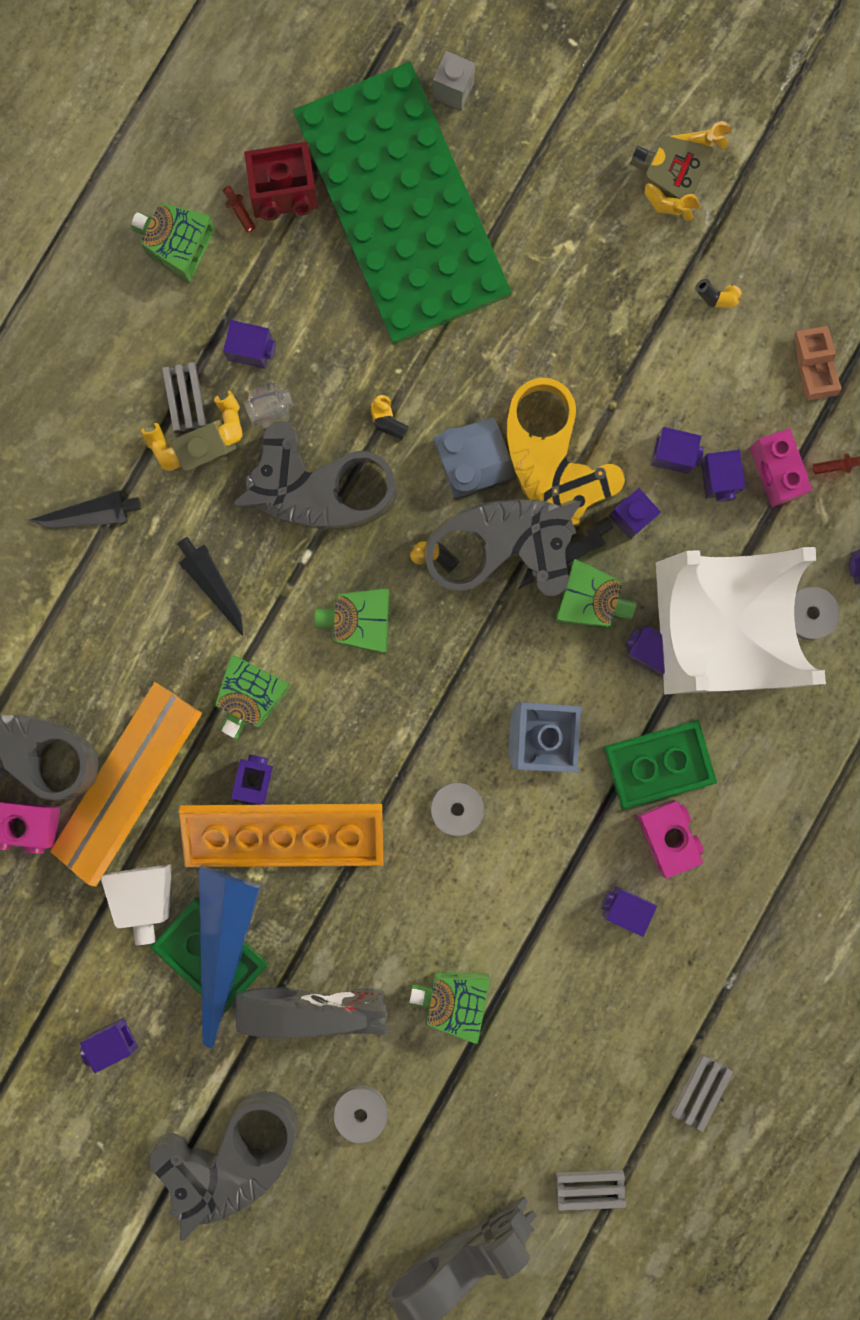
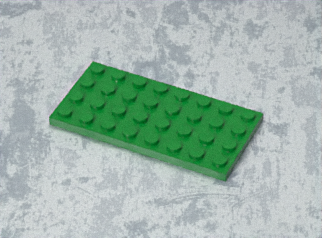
(402, 203)

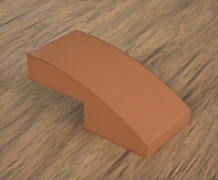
(816, 364)

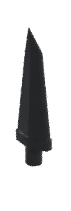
(97, 511)
(582, 542)
(205, 573)

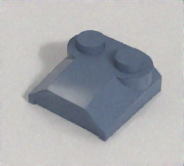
(474, 457)
(544, 737)

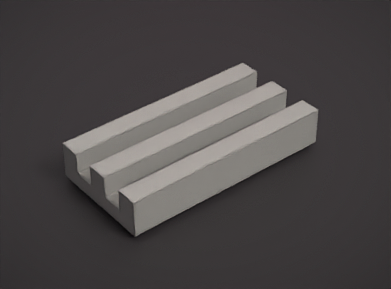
(179, 371)
(713, 1098)
(590, 1203)

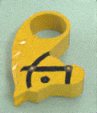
(543, 464)

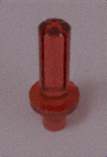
(235, 202)
(845, 463)

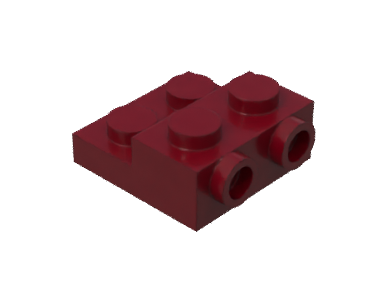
(281, 180)

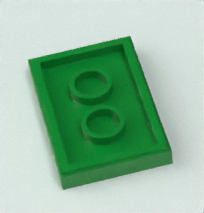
(659, 764)
(182, 952)

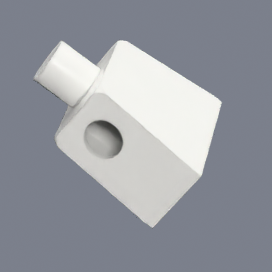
(139, 899)

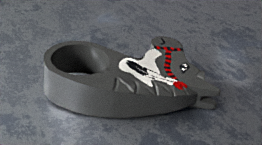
(301, 1013)

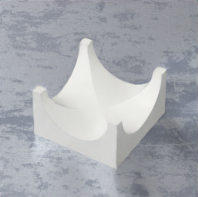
(732, 622)

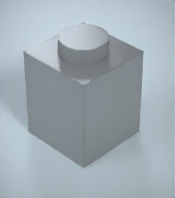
(453, 80)

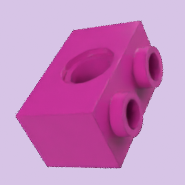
(780, 468)
(40, 824)
(655, 824)

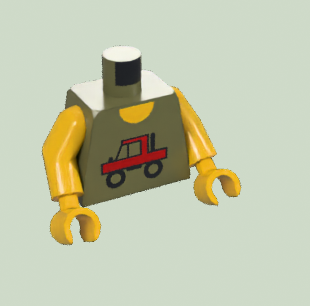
(677, 168)
(200, 444)

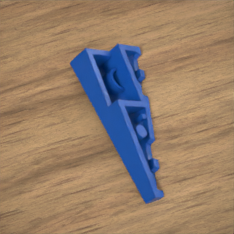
(224, 924)

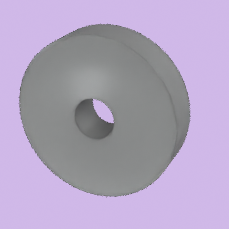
(826, 613)
(457, 824)
(358, 1129)

